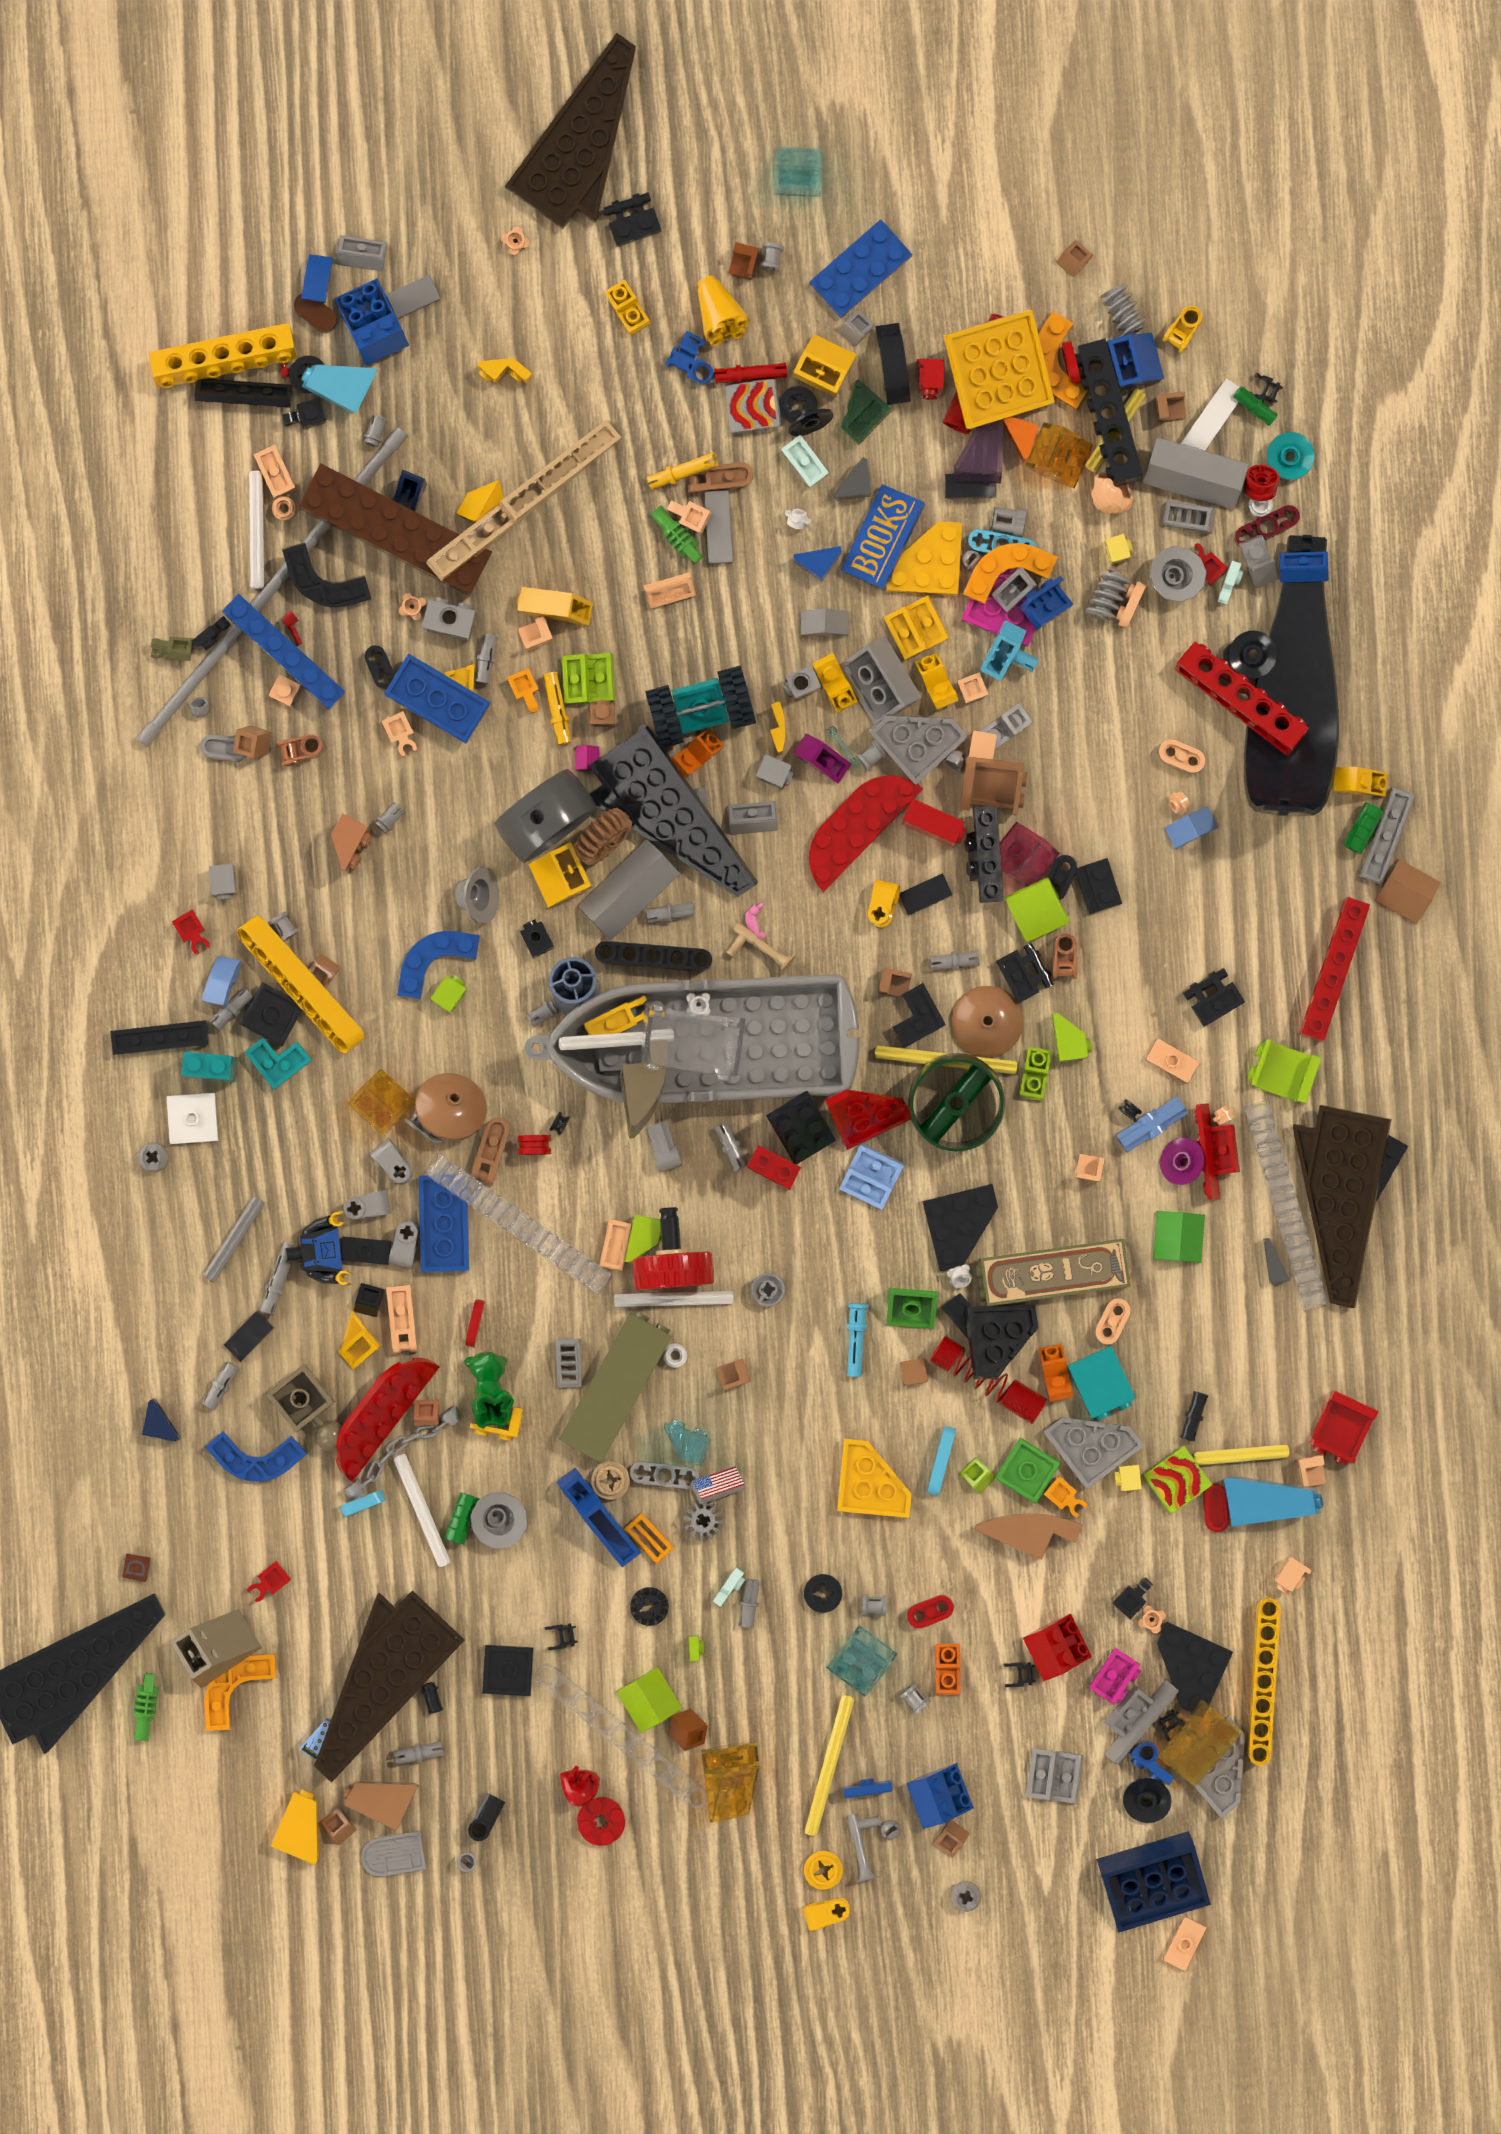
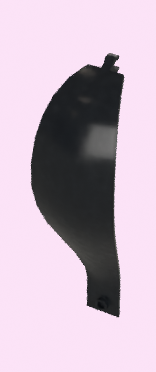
(1308, 689)

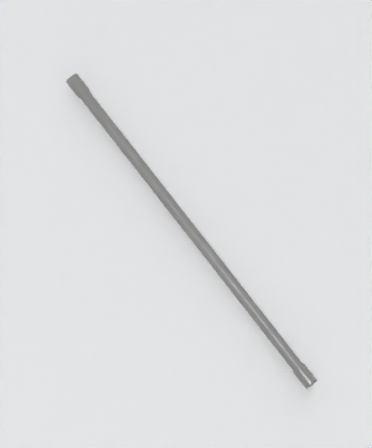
(154, 727)

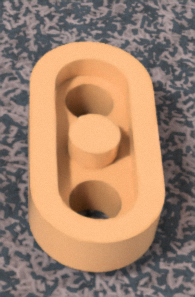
(1134, 594)
(1182, 754)
(1112, 1321)

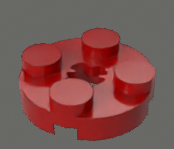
(588, 1826)

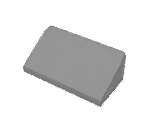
(361, 253)
(413, 296)
(752, 817)

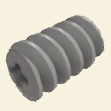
(1123, 310)
(1107, 596)

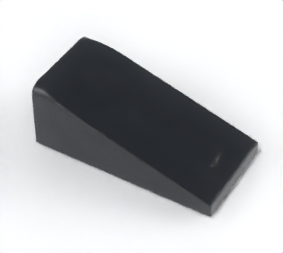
(925, 894)
(249, 1335)

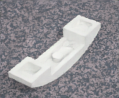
(1213, 417)

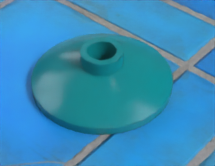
(1298, 446)

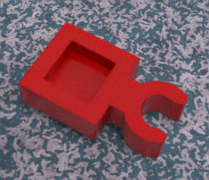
(1214, 567)
(190, 928)
(271, 1579)

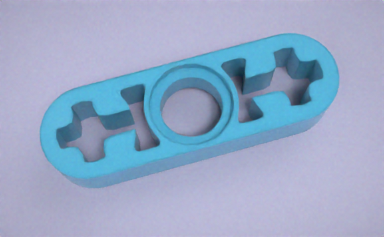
(985, 536)
(941, 1460)

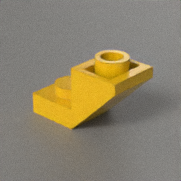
(495, 370)
(936, 681)
(834, 682)

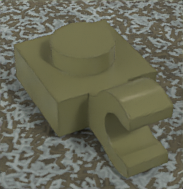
(176, 648)

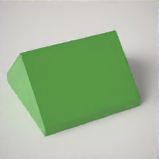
(1179, 1236)
(911, 1308)

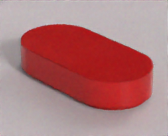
(1070, 362)
(474, 1324)
(1216, 1508)

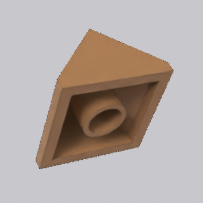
(1408, 891)

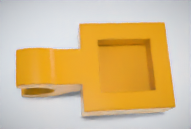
(524, 687)

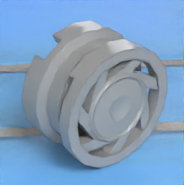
(768, 1289)

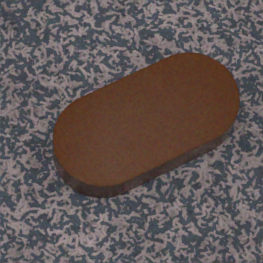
(316, 314)

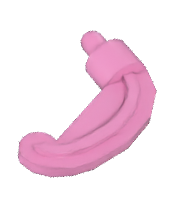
(751, 920)

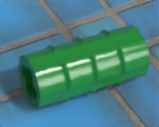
(1363, 828)
(461, 1520)

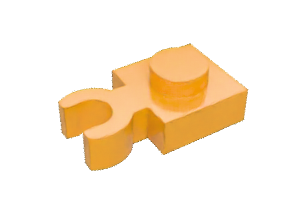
(1062, 1494)

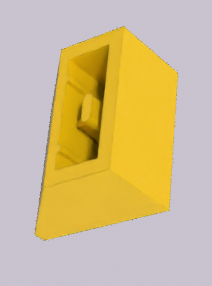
(824, 365)
(560, 875)

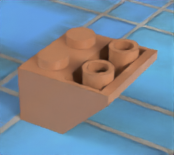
(349, 839)

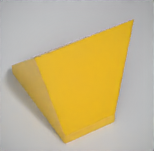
(480, 501)
(358, 1342)

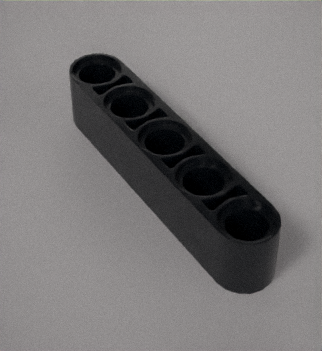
(642, 951)

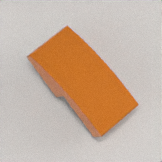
(947, 1669)

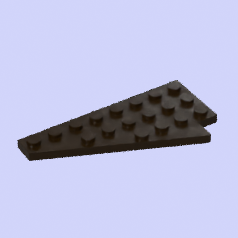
(574, 153)
(1342, 1179)
(390, 1665)

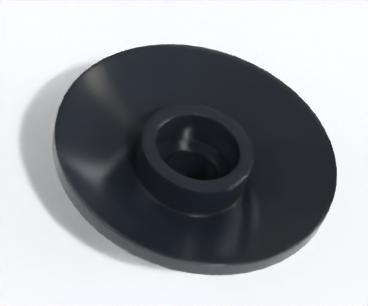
(810, 421)
(1240, 650)
(1147, 1809)

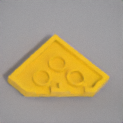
(930, 563)
(869, 1483)

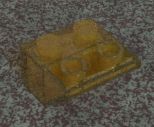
(1059, 454)
(381, 1102)

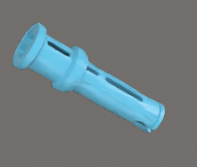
(857, 1326)

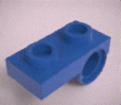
(1157, 1771)

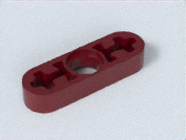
(1280, 514)

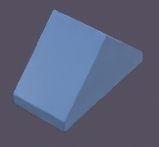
(1191, 827)

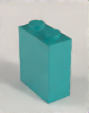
(209, 1066)
(1101, 1383)

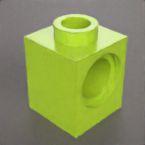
(449, 993)

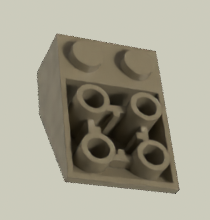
(215, 1647)

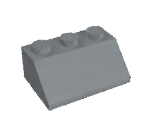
(880, 680)

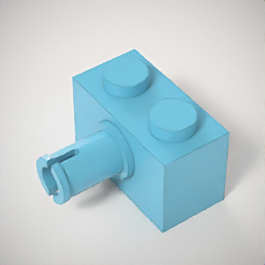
(1007, 650)

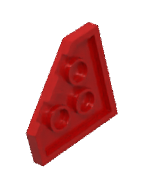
(865, 1115)

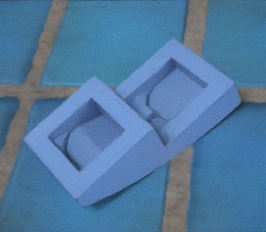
(220, 981)

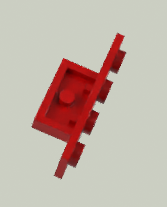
(1218, 1148)

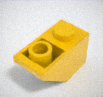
(1360, 781)

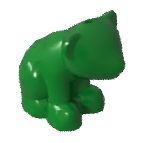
(490, 1402)

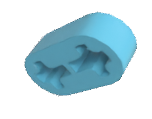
(362, 1503)

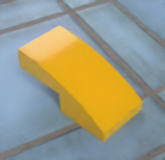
(778, 733)

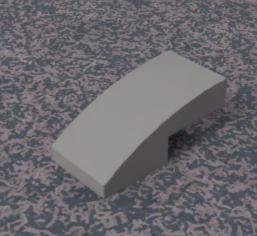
(1008, 725)

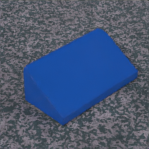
(1304, 567)

